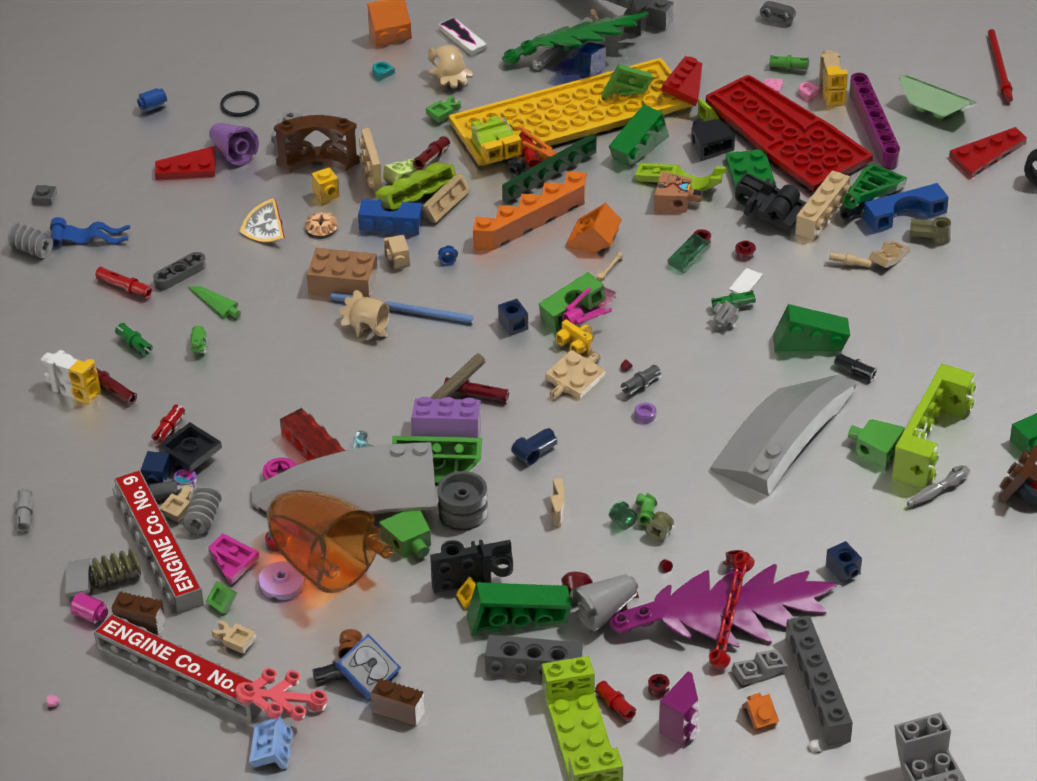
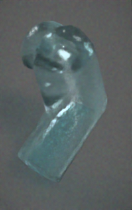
(360, 440)

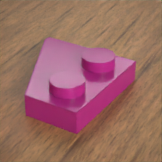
(232, 557)

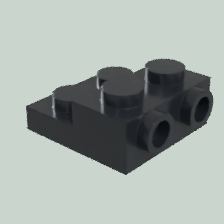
(190, 447)

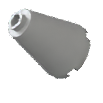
(603, 599)

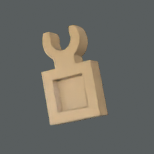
(236, 638)

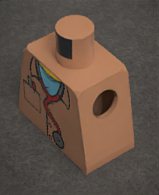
(675, 193)

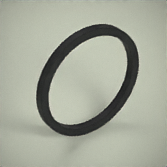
(239, 93)

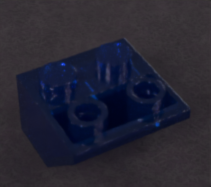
(584, 61)

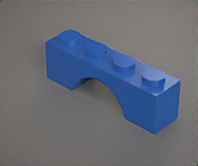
(926, 200)

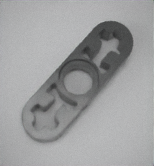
(168, 277)

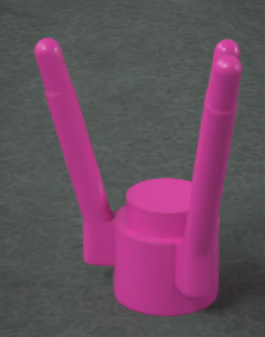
(576, 315)

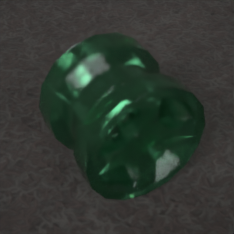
(623, 515)

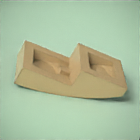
(890, 254)
(557, 502)

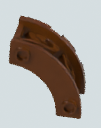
(299, 128)

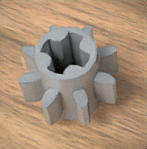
(726, 313)

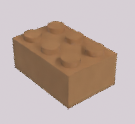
(341, 272)

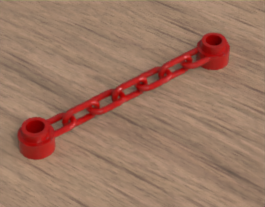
(718, 657)

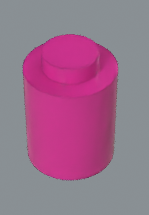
(89, 608)

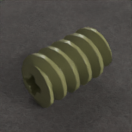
(115, 566)

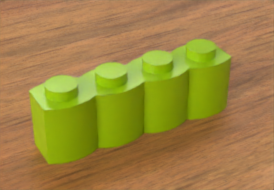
(416, 185)

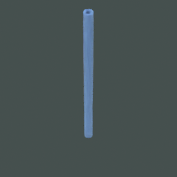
(416, 310)

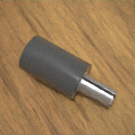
(165, 489)

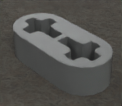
(778, 12)

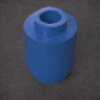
(152, 99)

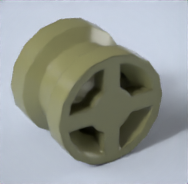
(660, 526)

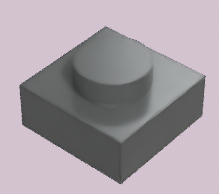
(44, 195)

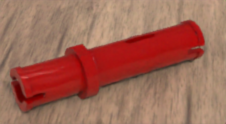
(131, 285)

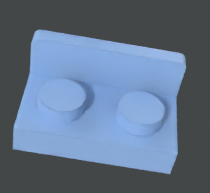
(271, 743)

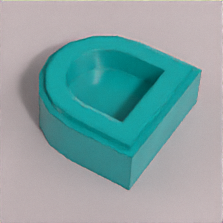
(382, 70)

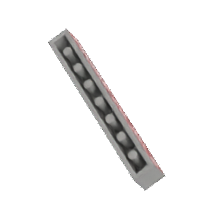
(158, 542)
(174, 664)

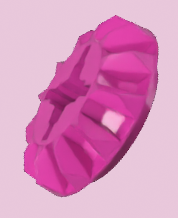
(272, 467)

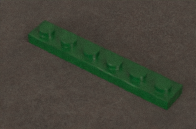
(549, 168)

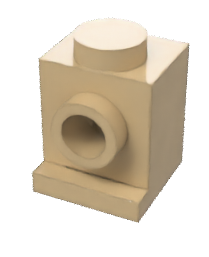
(397, 251)

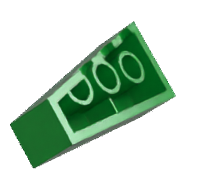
(517, 605)

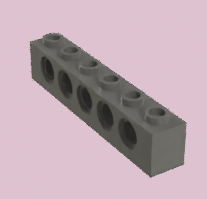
(818, 680)

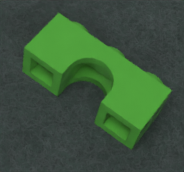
(554, 306)

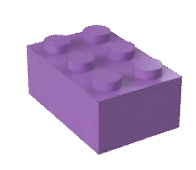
(446, 417)

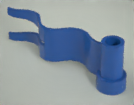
(62, 232)

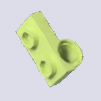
(399, 170)

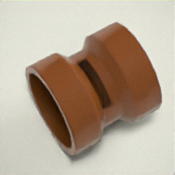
(348, 640)

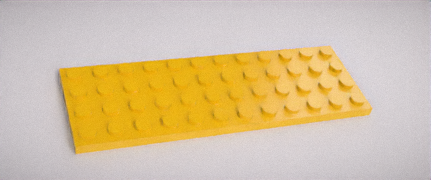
(570, 109)

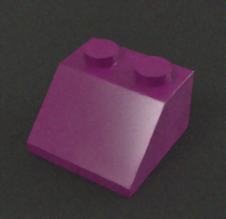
(680, 711)

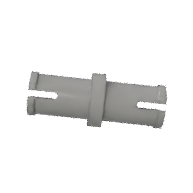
(23, 510)

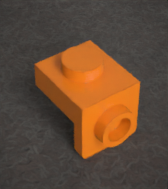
(761, 710)

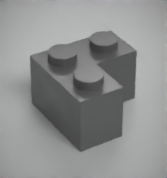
(660, 16)

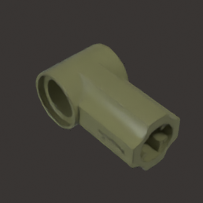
(938, 229)

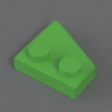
(627, 81)

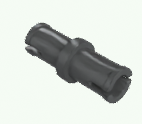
(640, 380)

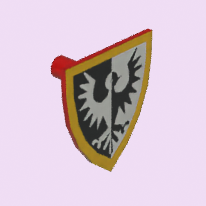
(263, 223)

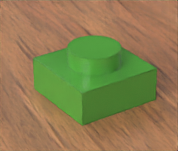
(221, 597)

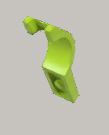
(651, 173)

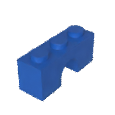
(404, 220)

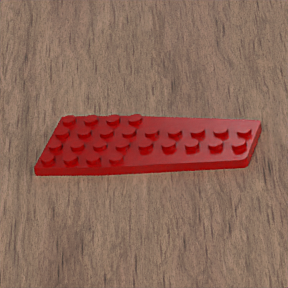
(787, 132)

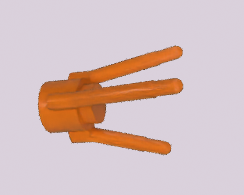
(543, 153)

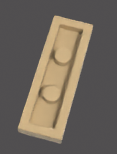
(445, 198)

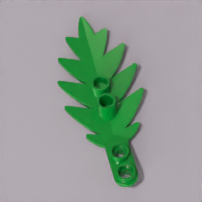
(568, 37)

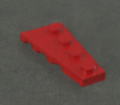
(684, 81)
(981, 153)

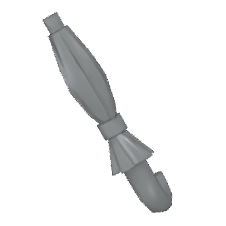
(931, 491)

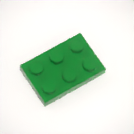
(752, 162)

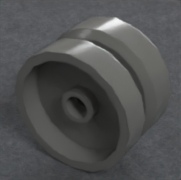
(462, 499)

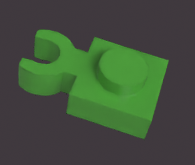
(441, 110)

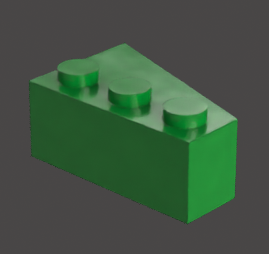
(639, 136)

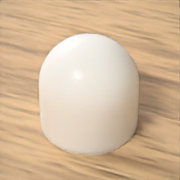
(816, 745)

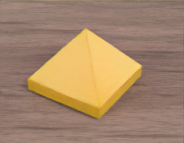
(465, 592)

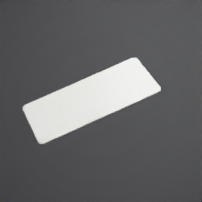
(746, 281)

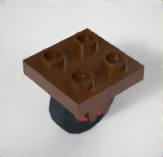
(1022, 478)

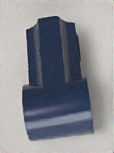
(530, 449)

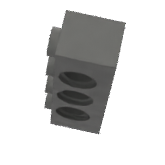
(527, 655)

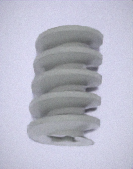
(30, 240)
(202, 510)

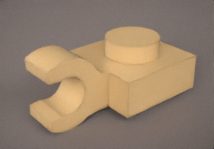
(176, 506)

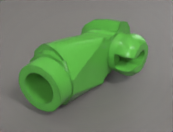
(198, 339)
(647, 510)

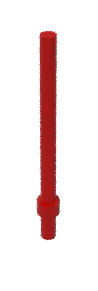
(1005, 86)

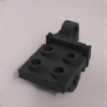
(768, 201)
(458, 563)

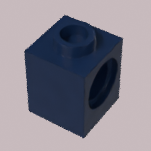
(513, 317)
(156, 467)
(843, 561)

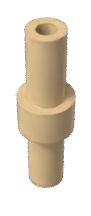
(850, 259)

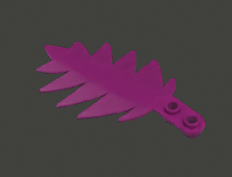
(703, 608)

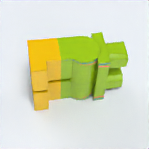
(495, 138)

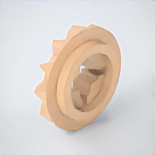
(329, 224)

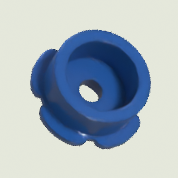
(450, 258)

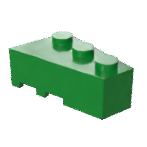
(810, 331)

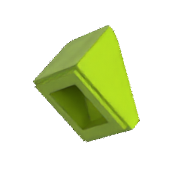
(706, 111)

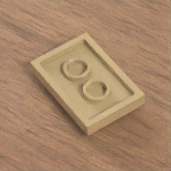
(370, 158)

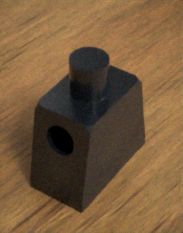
(711, 138)

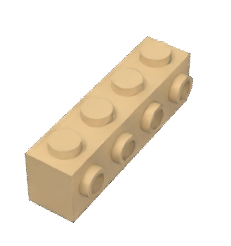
(822, 205)

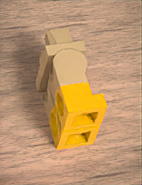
(832, 78)

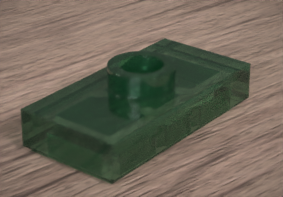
(689, 253)

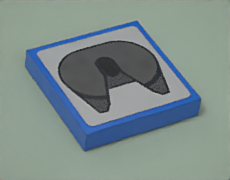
(366, 665)

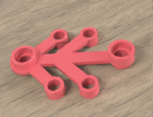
(251, 693)

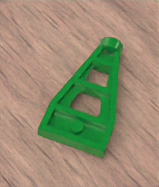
(875, 174)

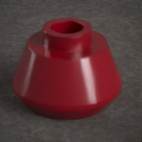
(575, 579)

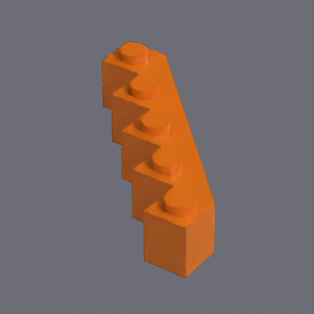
(531, 213)

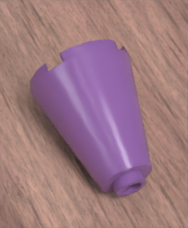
(234, 142)

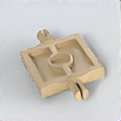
(575, 374)

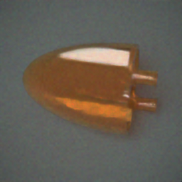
(325, 537)

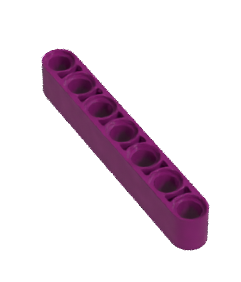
(874, 121)

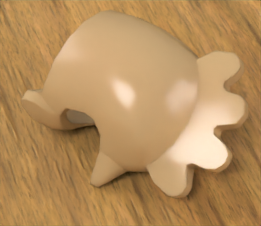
(451, 67)
(365, 313)

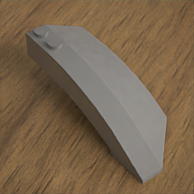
(780, 430)
(370, 477)

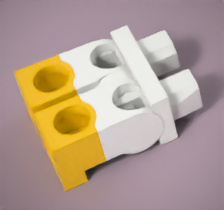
(72, 376)

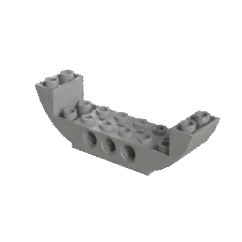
(925, 750)

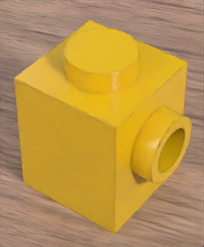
(325, 185)

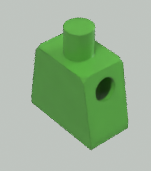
(876, 441)
(407, 533)

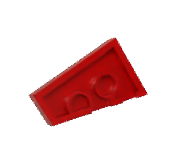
(188, 165)

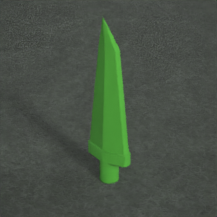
(218, 302)

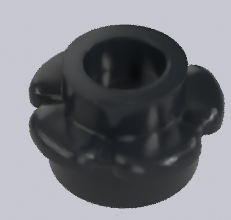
(516, 165)

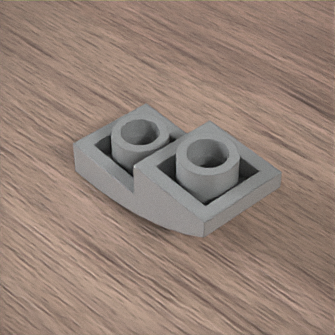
(78, 577)
(763, 666)

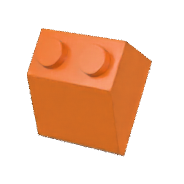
(388, 21)
(595, 230)

